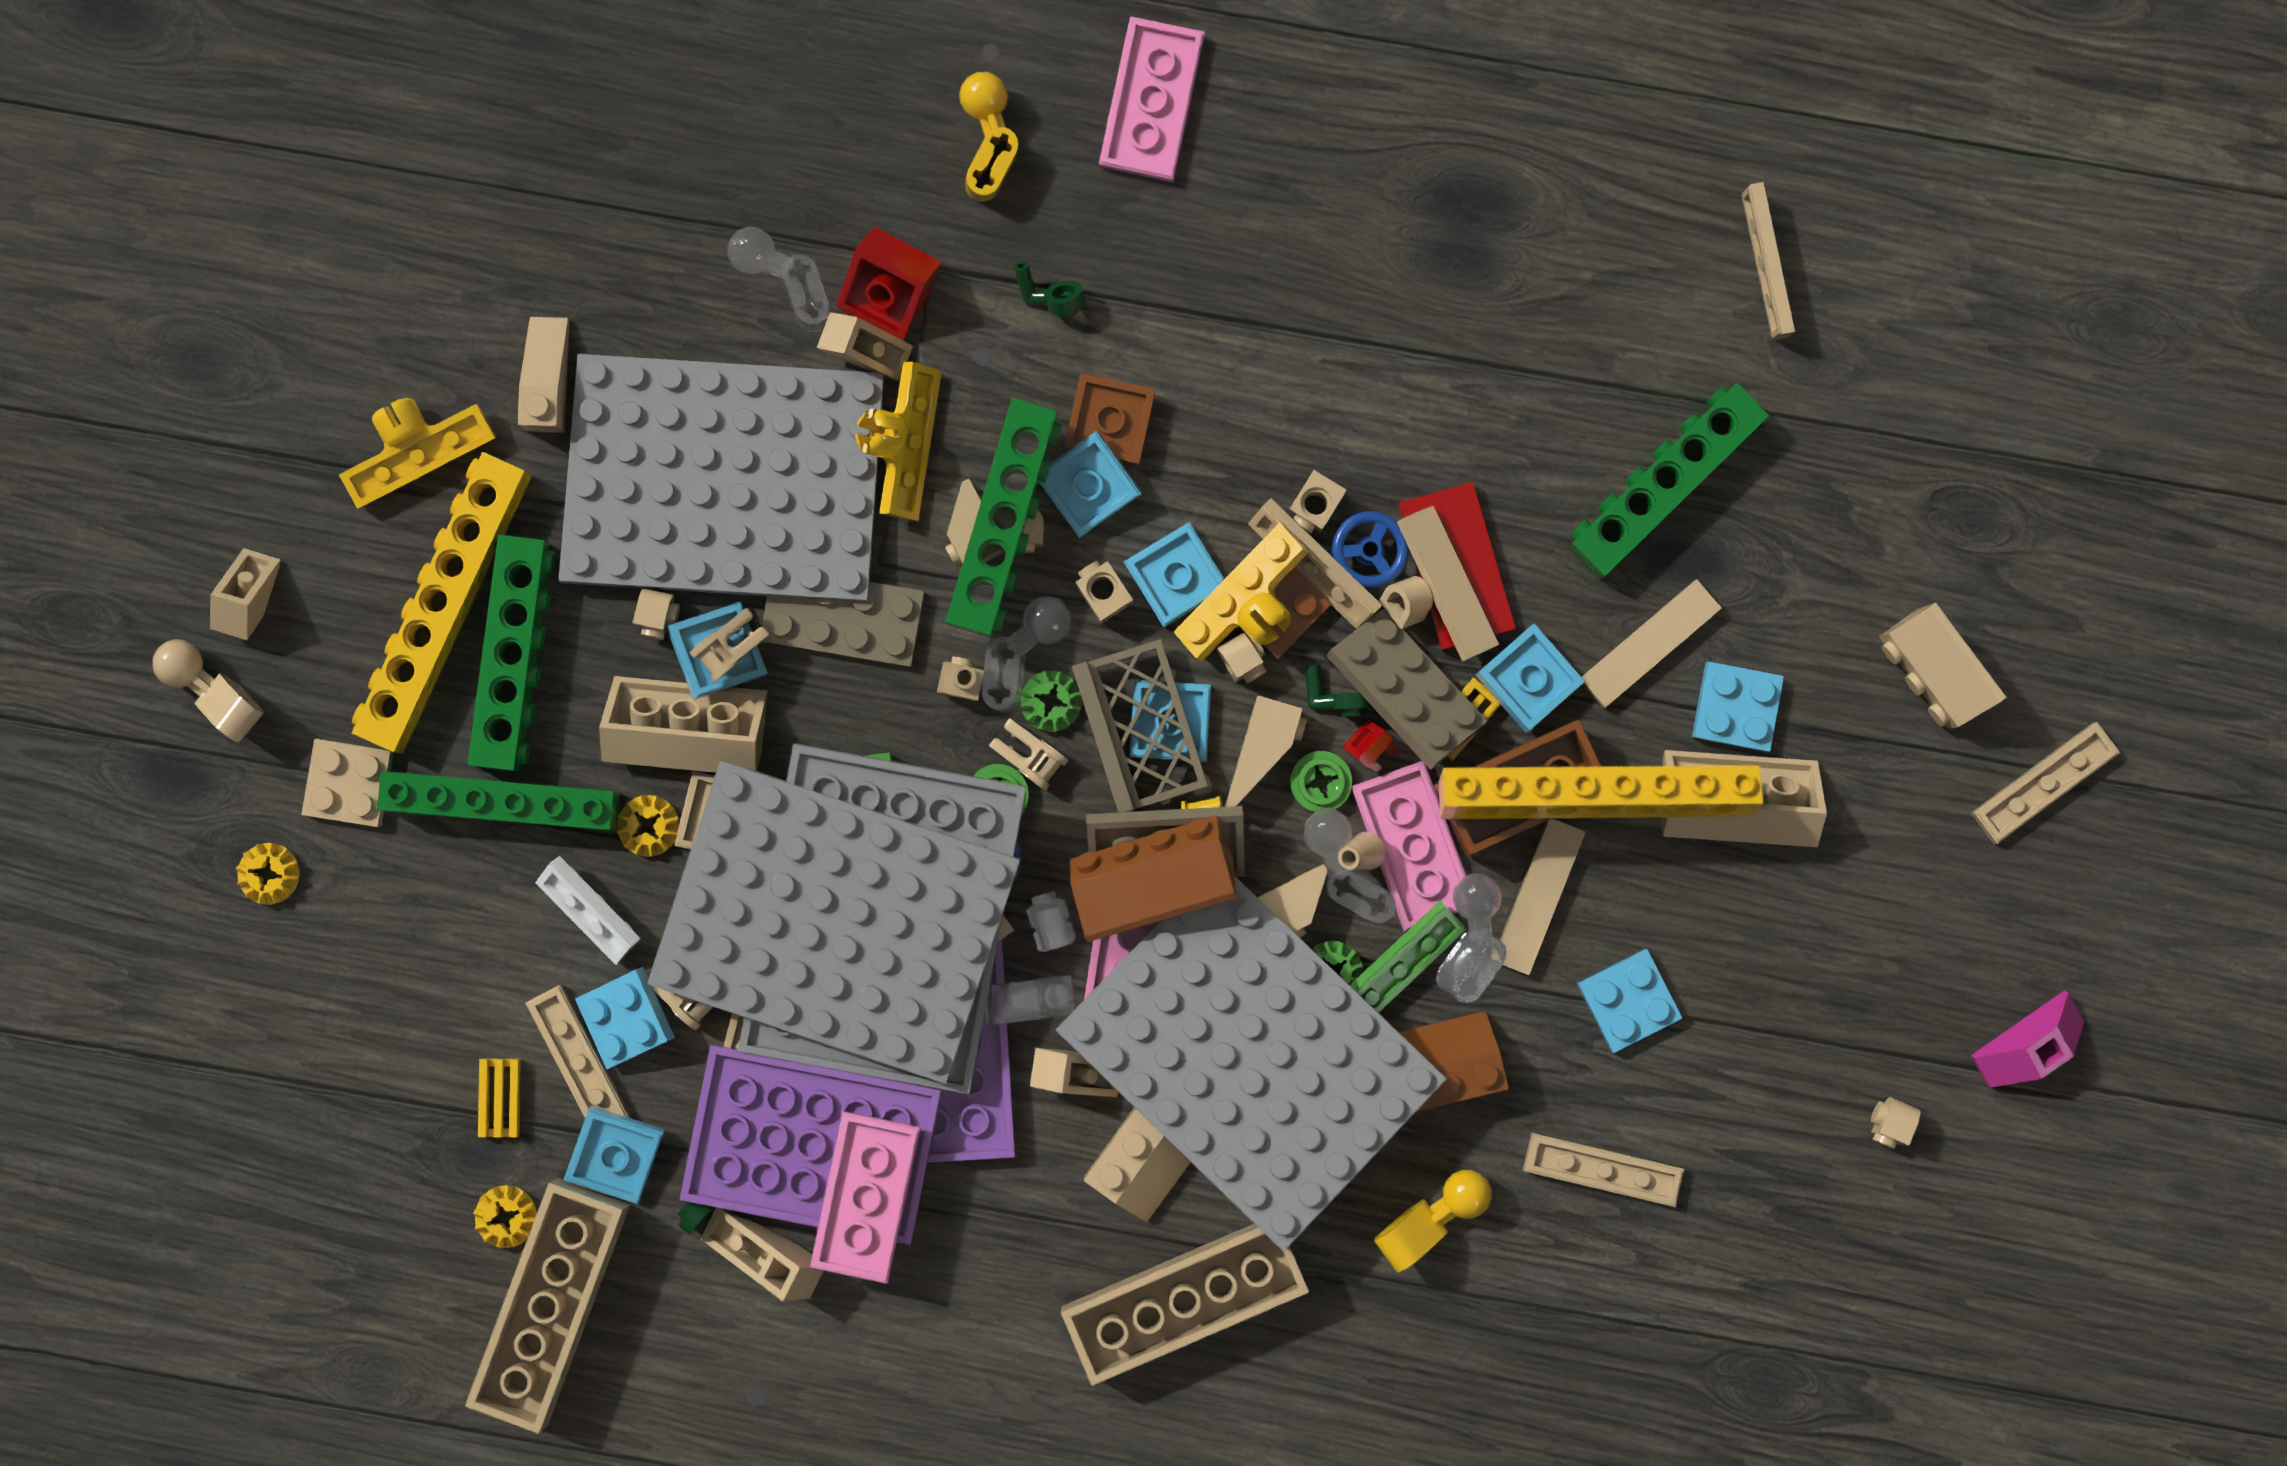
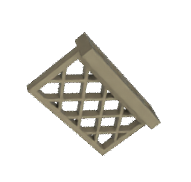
(1107, 736)

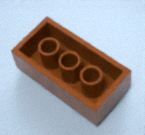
(1559, 748)

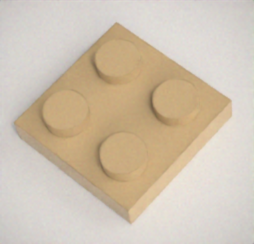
(345, 782)

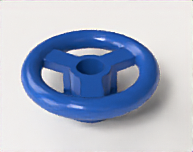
(1383, 522)

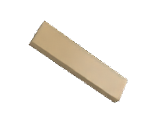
(1768, 261)
(1320, 568)
(1448, 583)
(1650, 643)
(2045, 782)
(1540, 894)
(575, 1052)
(1603, 1169)

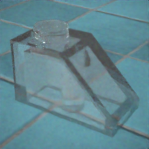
(1030, 1000)

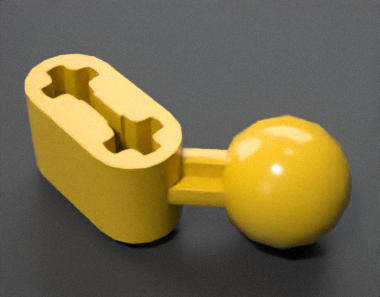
(984, 99)
(1422, 1226)

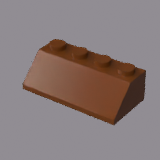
(1153, 878)
(1464, 1054)

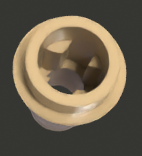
(1363, 852)

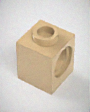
(1316, 486)
(1108, 607)

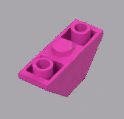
(2032, 1045)

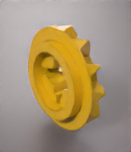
(665, 827)
(281, 862)
(511, 1199)

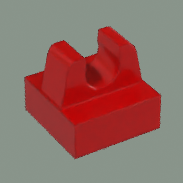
(1369, 744)

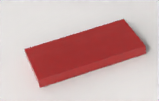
(1468, 534)

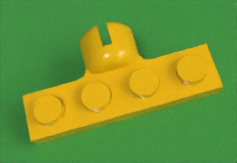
(904, 439)
(413, 448)
(1246, 597)

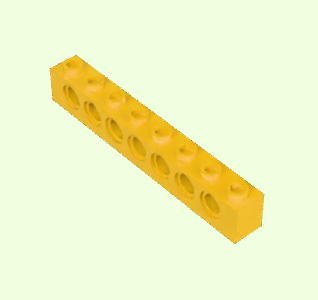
(461, 590)
(1600, 792)

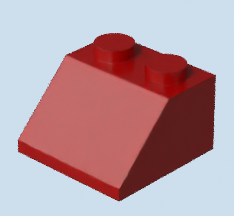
(888, 283)

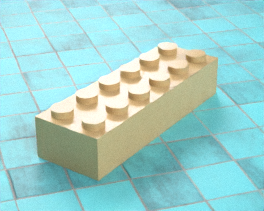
(1181, 1301)
(547, 1305)

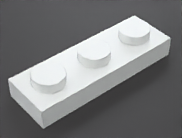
(587, 910)

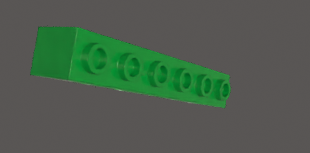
(1742, 417)
(1021, 421)
(511, 557)
(498, 800)

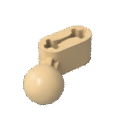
(220, 700)

